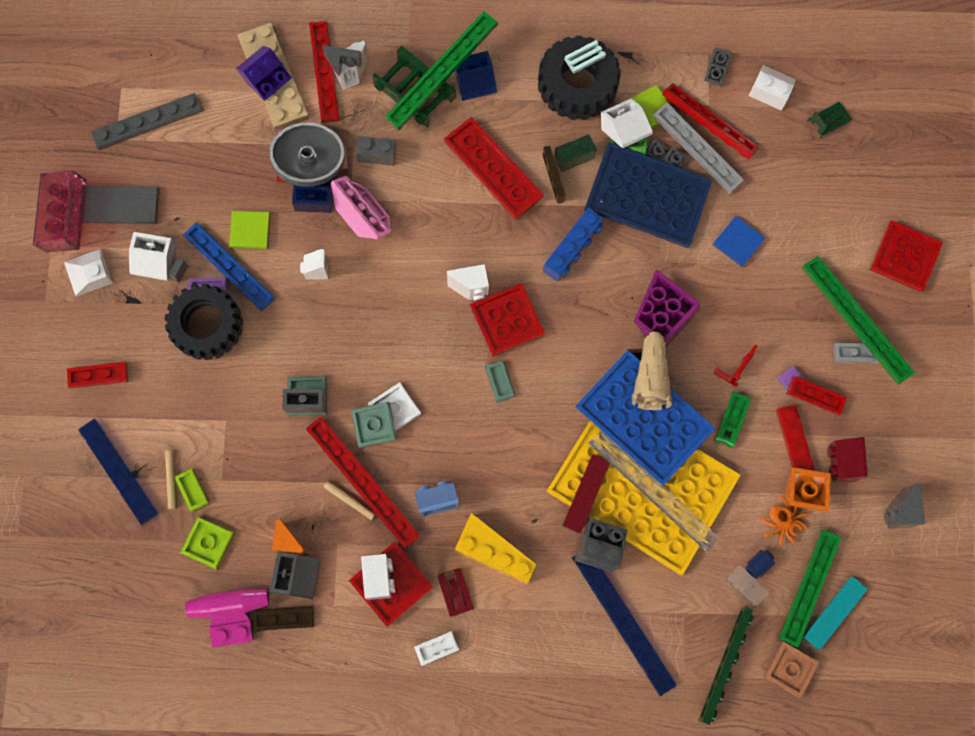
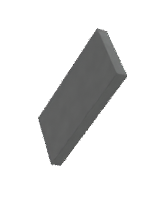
(120, 205)

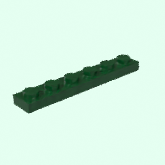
(723, 673)

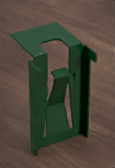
(824, 129)

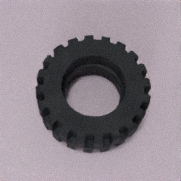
(189, 302)

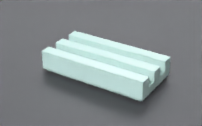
(588, 47)

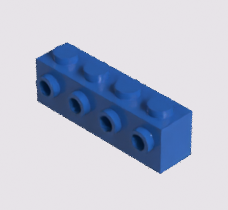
(571, 246)

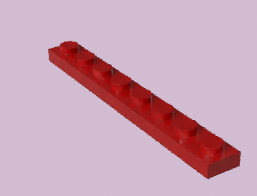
(363, 482)

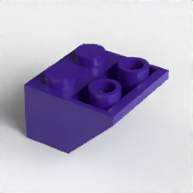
(264, 72)

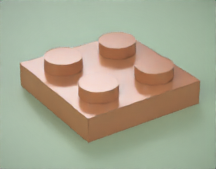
(791, 670)

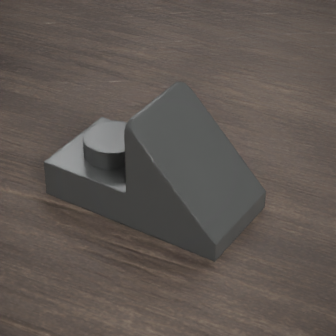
(339, 56)

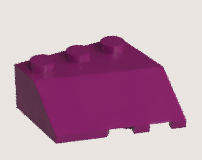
(665, 308)

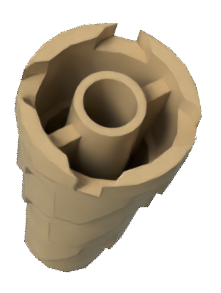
(653, 382)

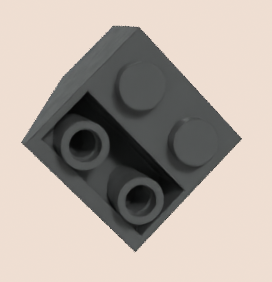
(601, 545)
(295, 575)

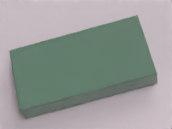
(499, 381)

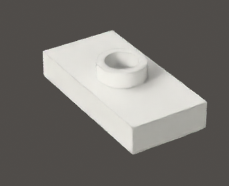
(436, 648)

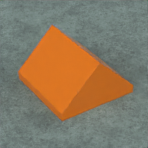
(808, 489)
(286, 541)

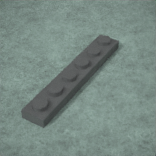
(146, 121)

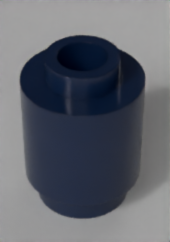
(760, 563)

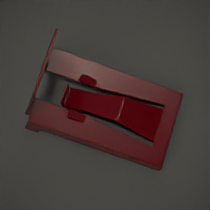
(458, 601)

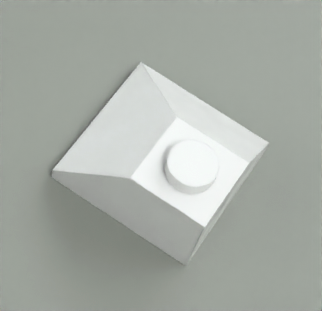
(88, 272)

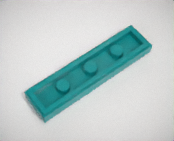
(834, 613)

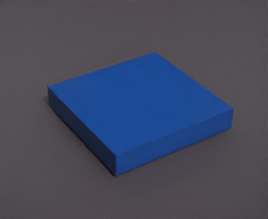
(738, 241)

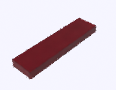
(586, 494)

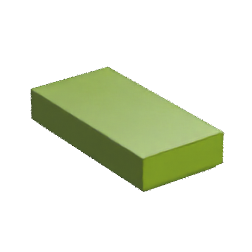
(191, 490)

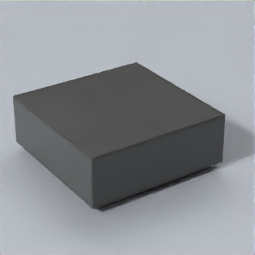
(178, 270)

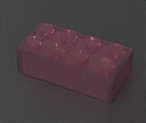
(59, 211)

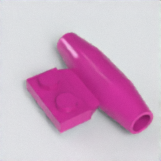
(228, 610)

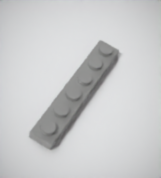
(698, 148)

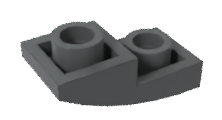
(718, 66)
(663, 153)

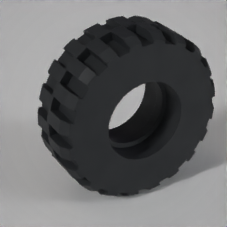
(577, 101)

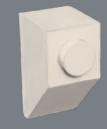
(315, 265)

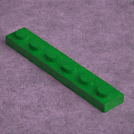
(809, 588)

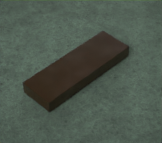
(553, 174)
(283, 618)

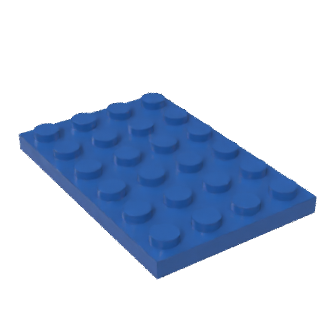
(653, 438)

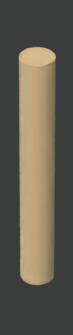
(170, 479)
(349, 500)

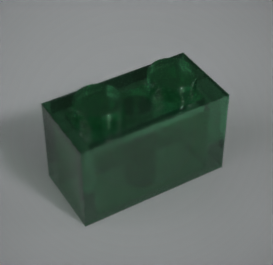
(575, 153)

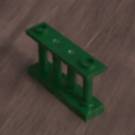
(417, 69)

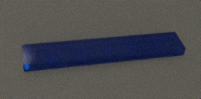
(118, 472)

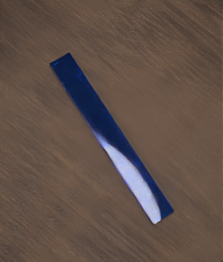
(627, 627)

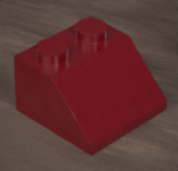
(848, 460)

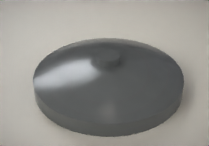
(306, 154)

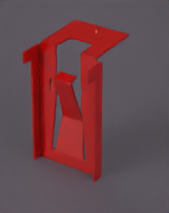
(736, 376)

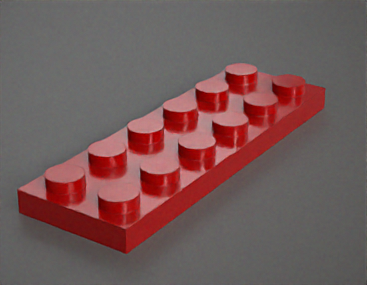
(493, 168)

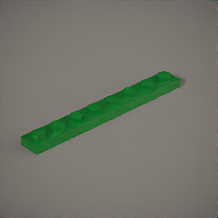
(441, 70)
(858, 320)

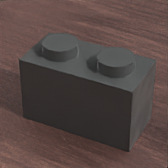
(375, 150)
(303, 401)

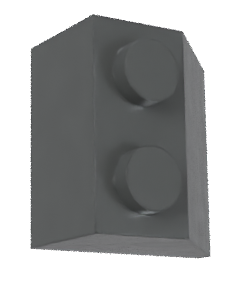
(905, 509)

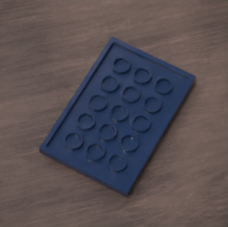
(648, 195)

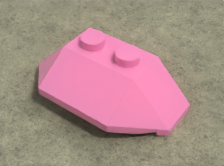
(360, 209)

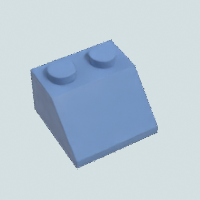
(436, 499)

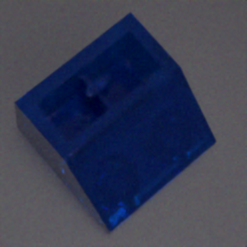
(476, 76)
(313, 198)

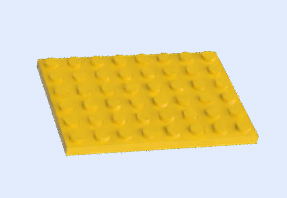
(699, 484)

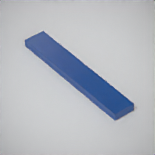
(229, 266)

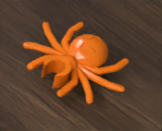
(784, 521)

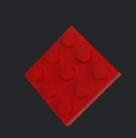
(906, 256)
(507, 319)
(409, 586)

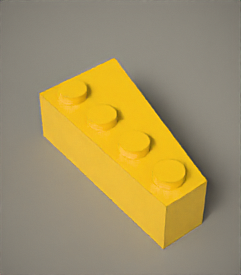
(492, 550)

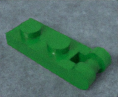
(732, 419)

